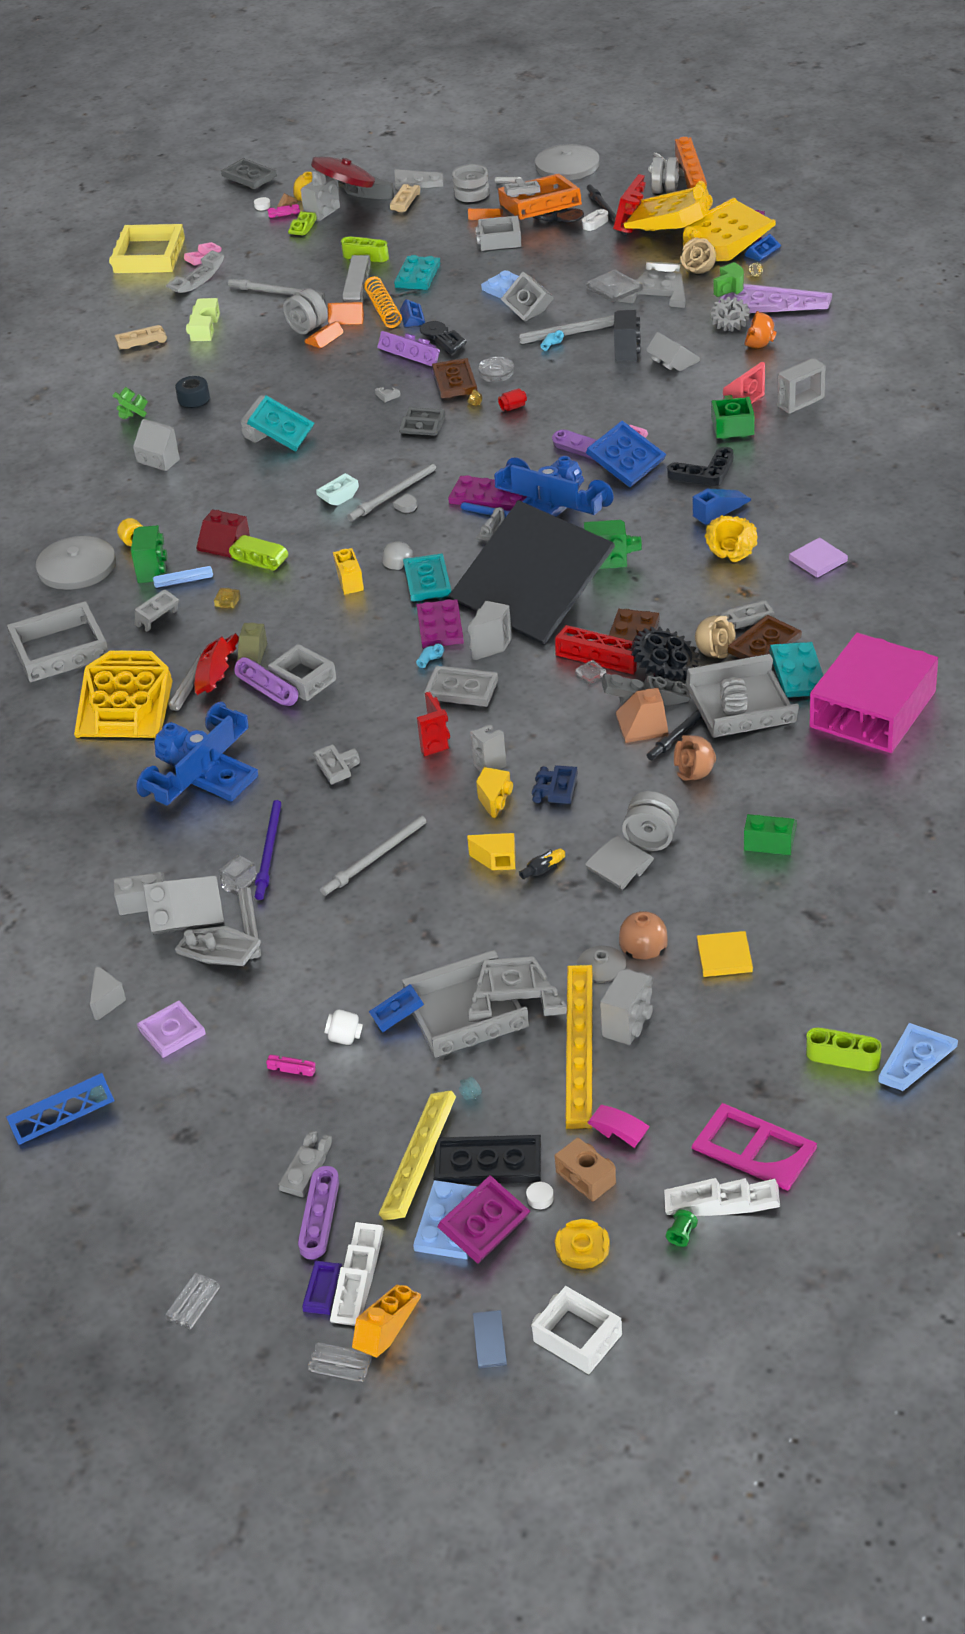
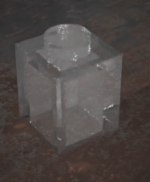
(237, 874)

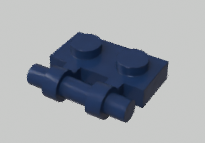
(561, 786)

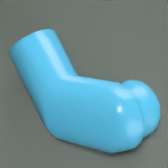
(552, 339)
(430, 653)

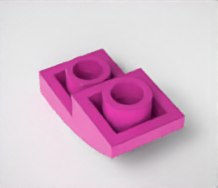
(625, 1126)

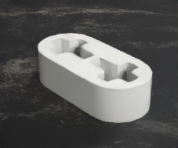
(595, 220)

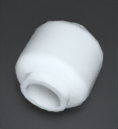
(343, 1027)

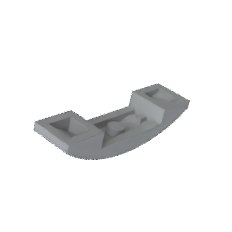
(199, 276)

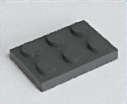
(249, 173)

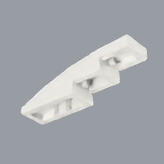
(712, 1198)
(357, 1273)

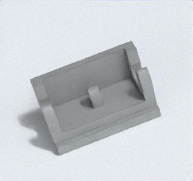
(155, 608)
(488, 748)

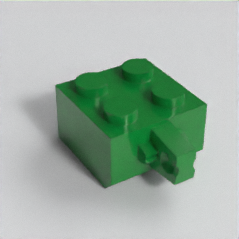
(732, 417)
(615, 532)
(148, 553)

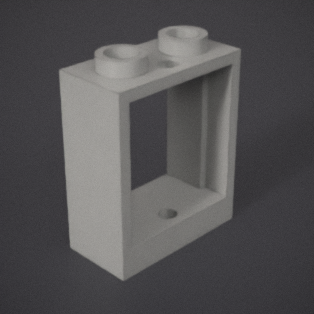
(498, 233)
(787, 381)
(322, 673)

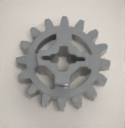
(730, 314)

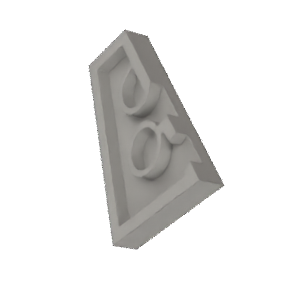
(420, 178)

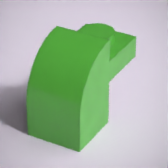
(730, 280)

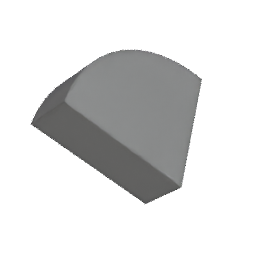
(387, 394)

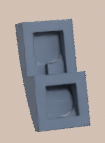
(489, 1339)

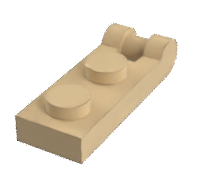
(404, 197)
(141, 337)

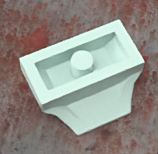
(338, 490)

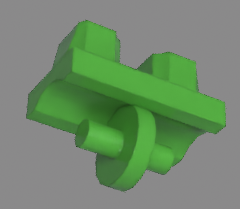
(128, 406)

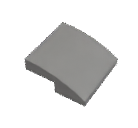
(619, 862)

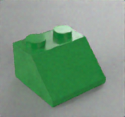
(769, 834)

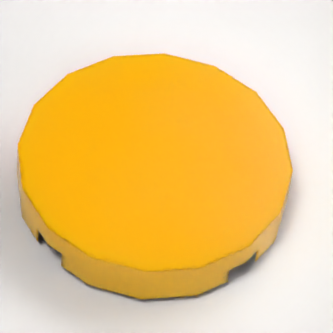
(582, 1244)

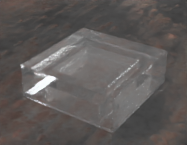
(590, 672)

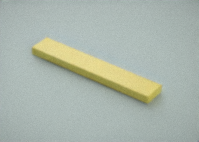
(417, 1156)

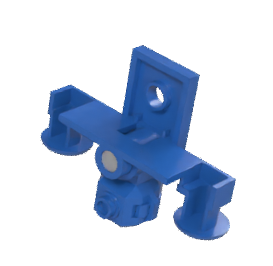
(556, 484)
(199, 758)

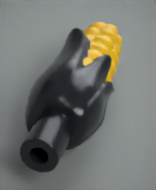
(542, 863)

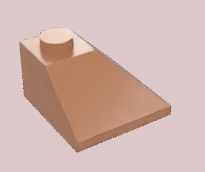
(643, 716)

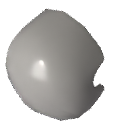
(395, 553)

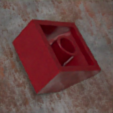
(221, 531)

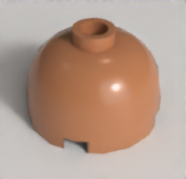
(694, 757)
(643, 935)

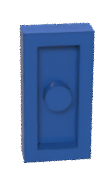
(396, 1008)

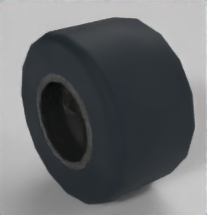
(192, 391)

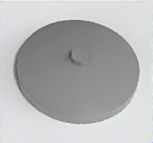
(568, 160)
(75, 562)

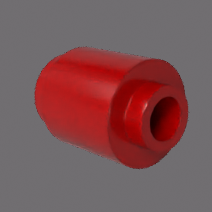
(512, 399)

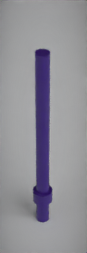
(262, 878)

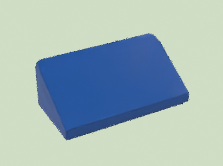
(763, 248)
(411, 314)

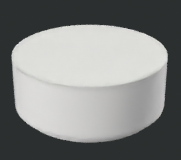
(262, 203)
(539, 1195)

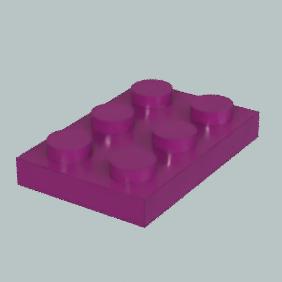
(440, 623)
(483, 1219)

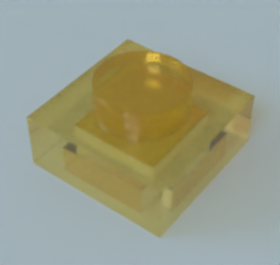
(227, 598)

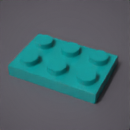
(417, 272)
(280, 423)
(427, 577)
(796, 667)

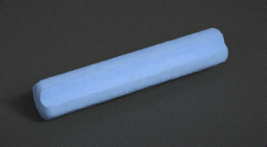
(183, 577)

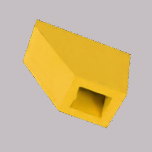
(348, 571)
(493, 789)
(493, 850)

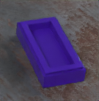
(322, 1288)

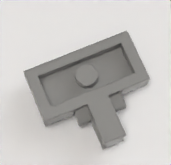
(520, 187)
(336, 765)

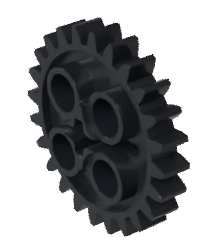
(664, 653)

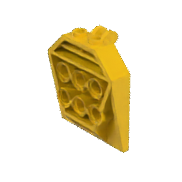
(672, 209)
(729, 228)
(123, 696)

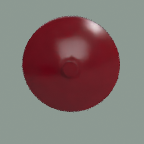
(343, 171)

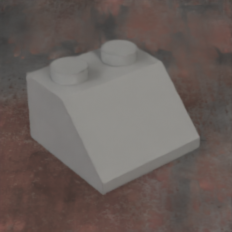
(527, 297)
(671, 353)
(156, 445)
(130, 892)

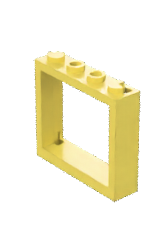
(147, 263)

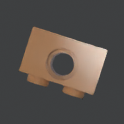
(585, 1169)

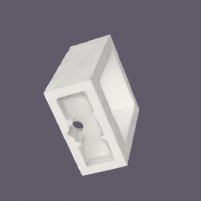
(597, 1346)

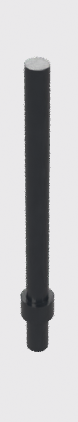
(596, 196)
(665, 742)

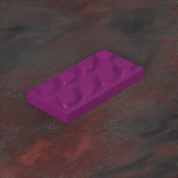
(482, 492)

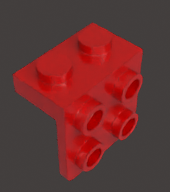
(432, 727)

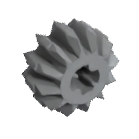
(733, 696)

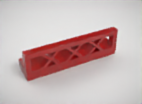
(583, 650)

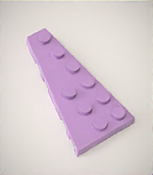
(780, 299)

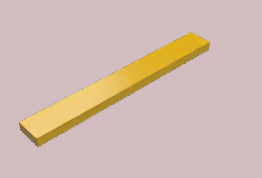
(579, 1047)

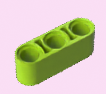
(375, 248)
(258, 552)
(843, 1049)

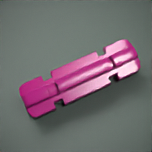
(283, 211)
(291, 1065)

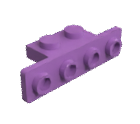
(409, 347)

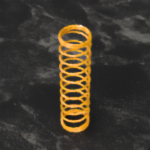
(387, 311)

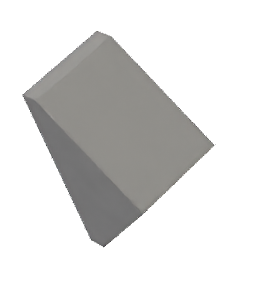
(106, 993)

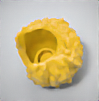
(731, 537)

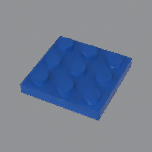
(625, 453)

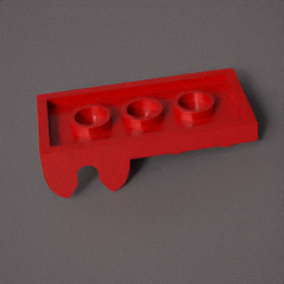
(629, 202)

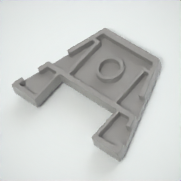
(661, 284)
(513, 980)

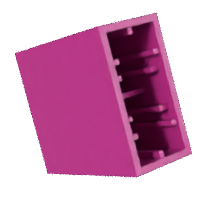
(873, 692)

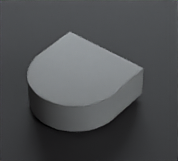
(405, 503)

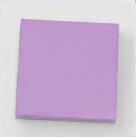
(818, 557)
(171, 1029)

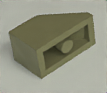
(252, 642)

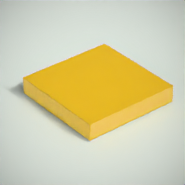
(724, 953)

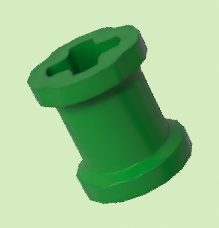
(681, 1228)

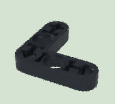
(703, 475)

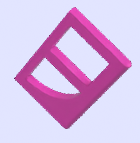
(782, 1171)

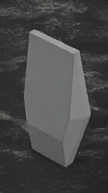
(218, 946)

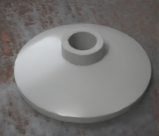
(605, 962)

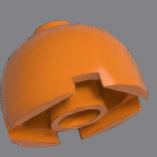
(760, 331)

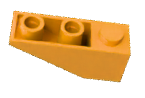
(383, 1320)

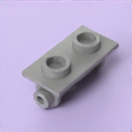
(491, 525)

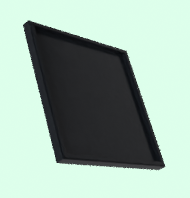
(533, 567)

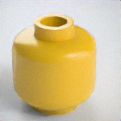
(126, 529)

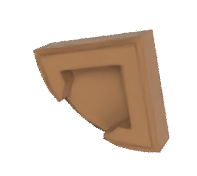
(287, 200)

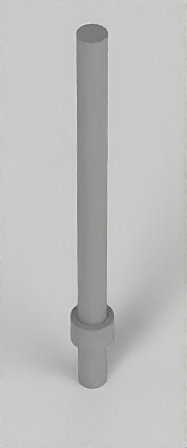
(246, 285)
(366, 507)
(342, 878)

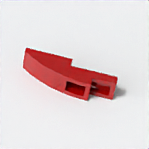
(213, 663)

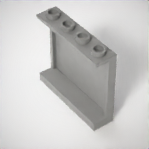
(766, 699)
(447, 1000)

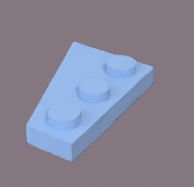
(914, 1055)

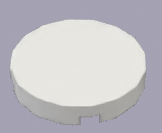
(663, 266)

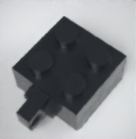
(626, 335)

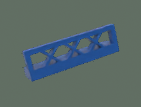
(54, 1100)

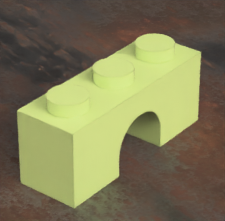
(201, 321)

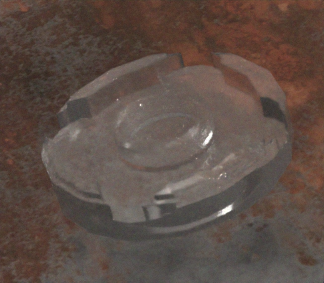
(496, 368)

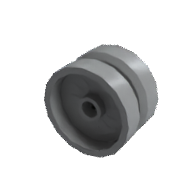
(665, 176)
(470, 183)
(305, 311)
(650, 821)

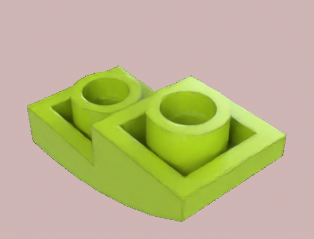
(303, 223)

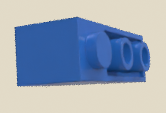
(716, 502)

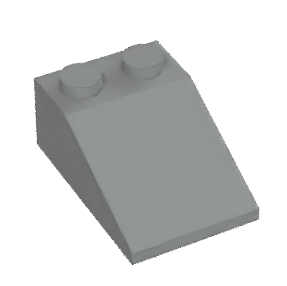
(183, 904)

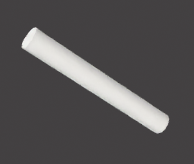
(505, 180)

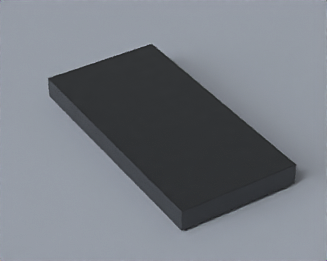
(477, 1157)

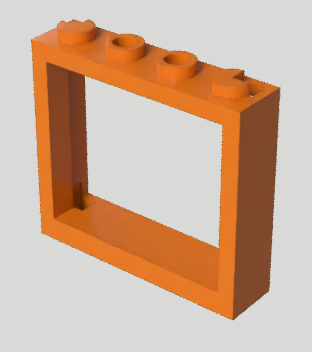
(558, 200)

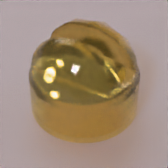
(759, 269)
(475, 398)

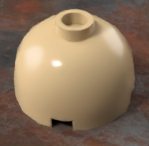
(698, 256)
(714, 636)

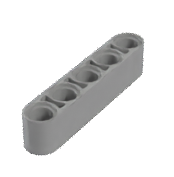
(356, 278)

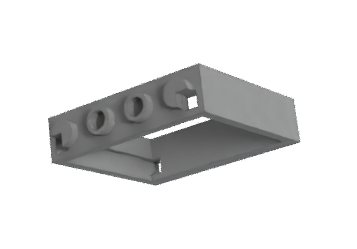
(51, 623)

